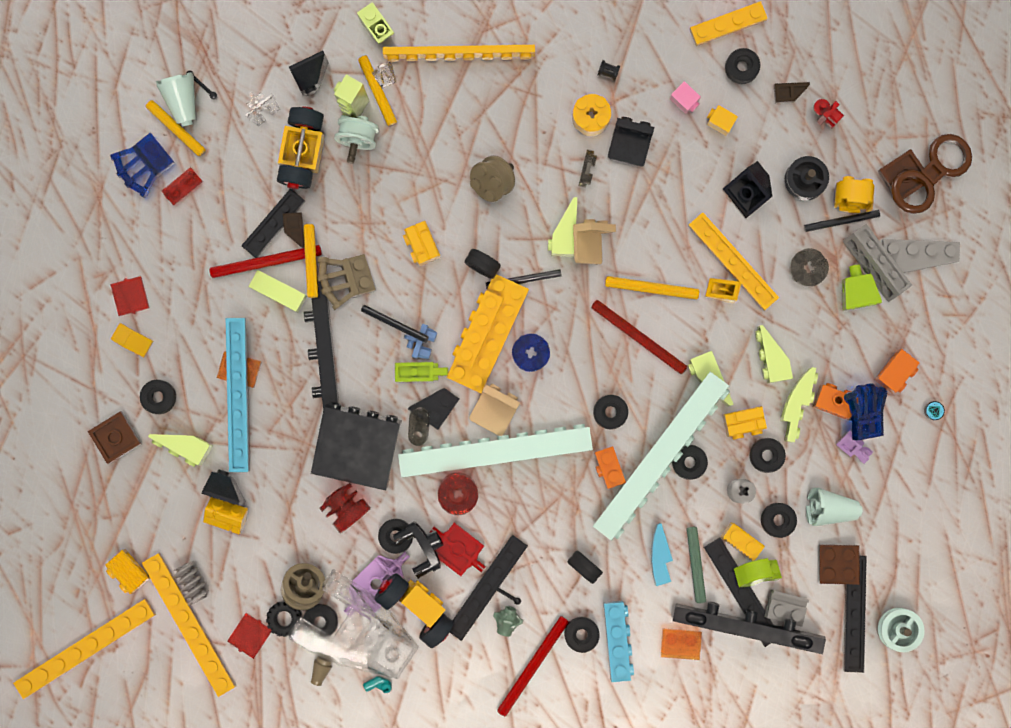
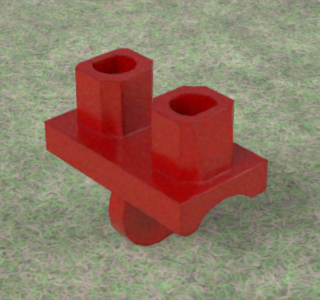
(828, 113)

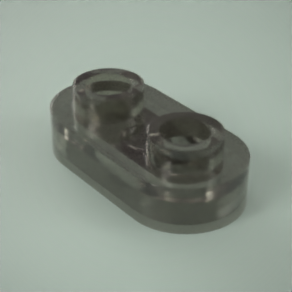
(586, 177)
(418, 425)

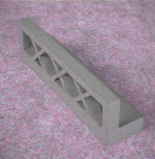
(879, 262)

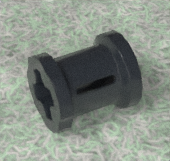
(604, 65)

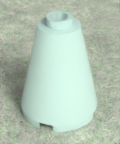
(179, 97)
(831, 508)

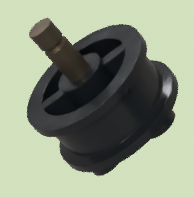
(806, 178)

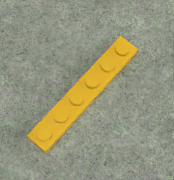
(733, 261)

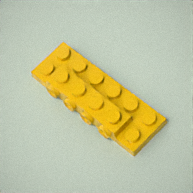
(486, 333)

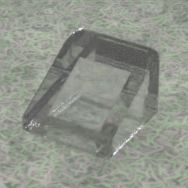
(384, 75)

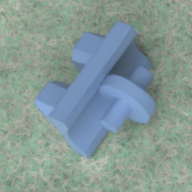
(419, 350)

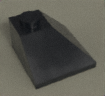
(310, 72)
(750, 189)
(223, 488)

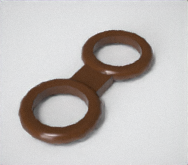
(931, 173)

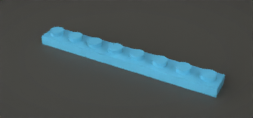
(237, 394)

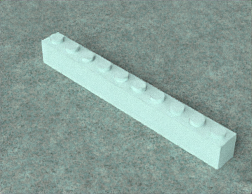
(495, 452)
(661, 456)

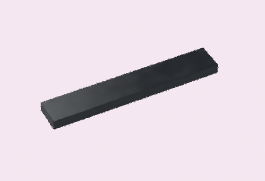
(487, 587)
(743, 595)
(855, 622)

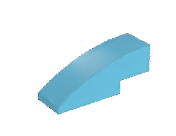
(660, 556)

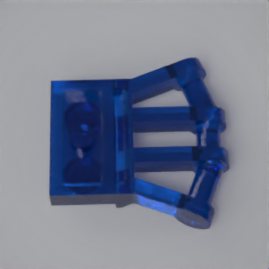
(151, 154)
(868, 412)

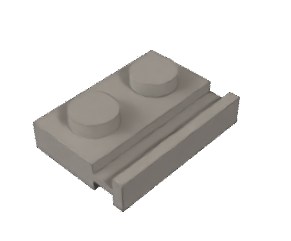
(786, 606)

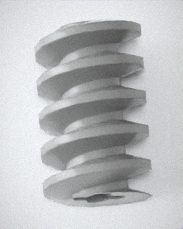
(748, 493)
(190, 583)

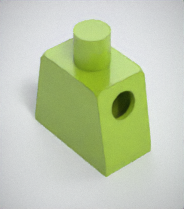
(859, 290)

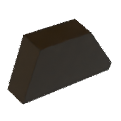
(789, 91)
(294, 227)

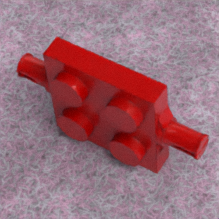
(459, 549)

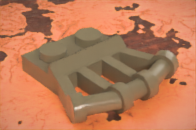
(356, 275)

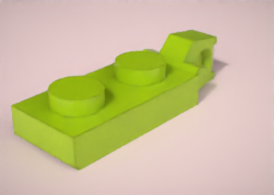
(418, 372)

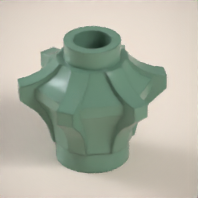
(507, 621)

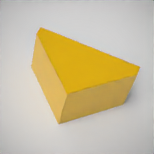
(723, 290)
(131, 340)

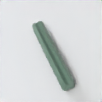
(696, 565)

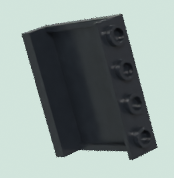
(356, 446)

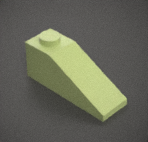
(562, 239)
(702, 365)

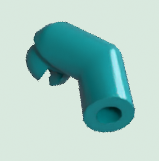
(379, 683)

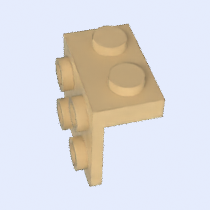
(589, 240)
(494, 409)

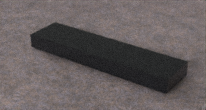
(272, 223)

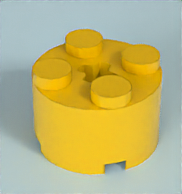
(582, 119)
(854, 195)

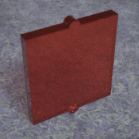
(130, 296)
(249, 635)

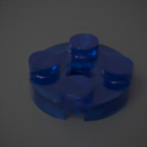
(521, 358)

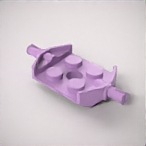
(381, 569)

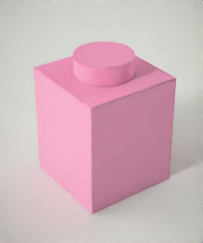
(685, 98)

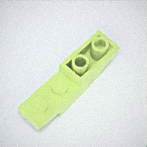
(799, 396)

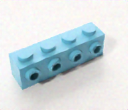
(617, 644)

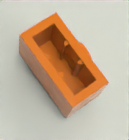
(897, 371)
(832, 401)
(609, 467)

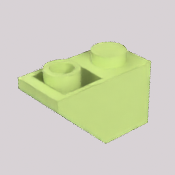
(375, 23)

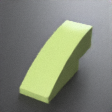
(277, 291)

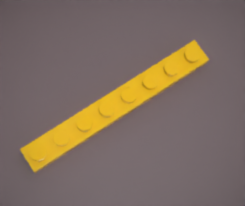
(450, 53)
(188, 624)
(84, 648)

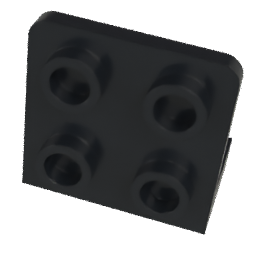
(630, 141)

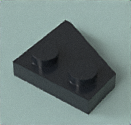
(438, 405)

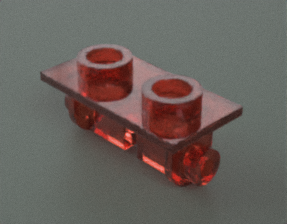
(182, 186)

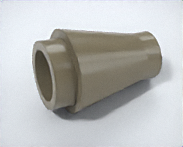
(320, 670)

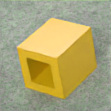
(721, 120)

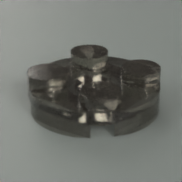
(817, 261)

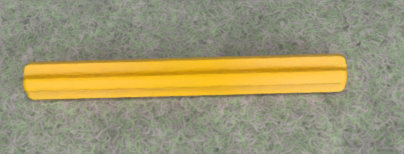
(651, 287)

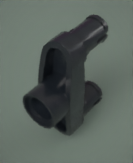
(428, 544)

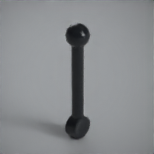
(213, 95)
(517, 600)

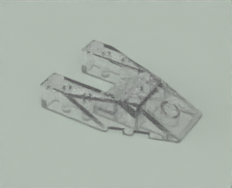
(367, 638)

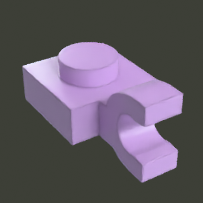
(854, 447)

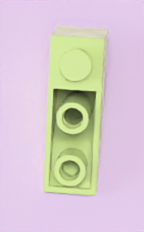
(775, 360)
(189, 447)

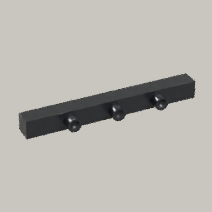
(325, 351)
(749, 627)

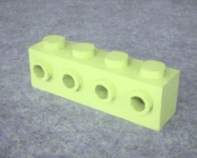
(351, 96)

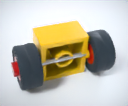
(301, 148)
(424, 606)

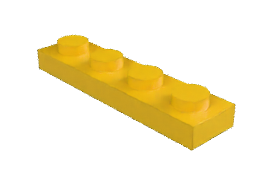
(728, 23)

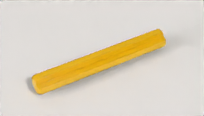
(377, 91)
(171, 124)
(310, 261)

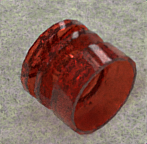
(461, 504)
(345, 507)

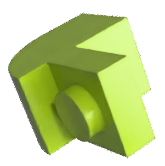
(757, 572)

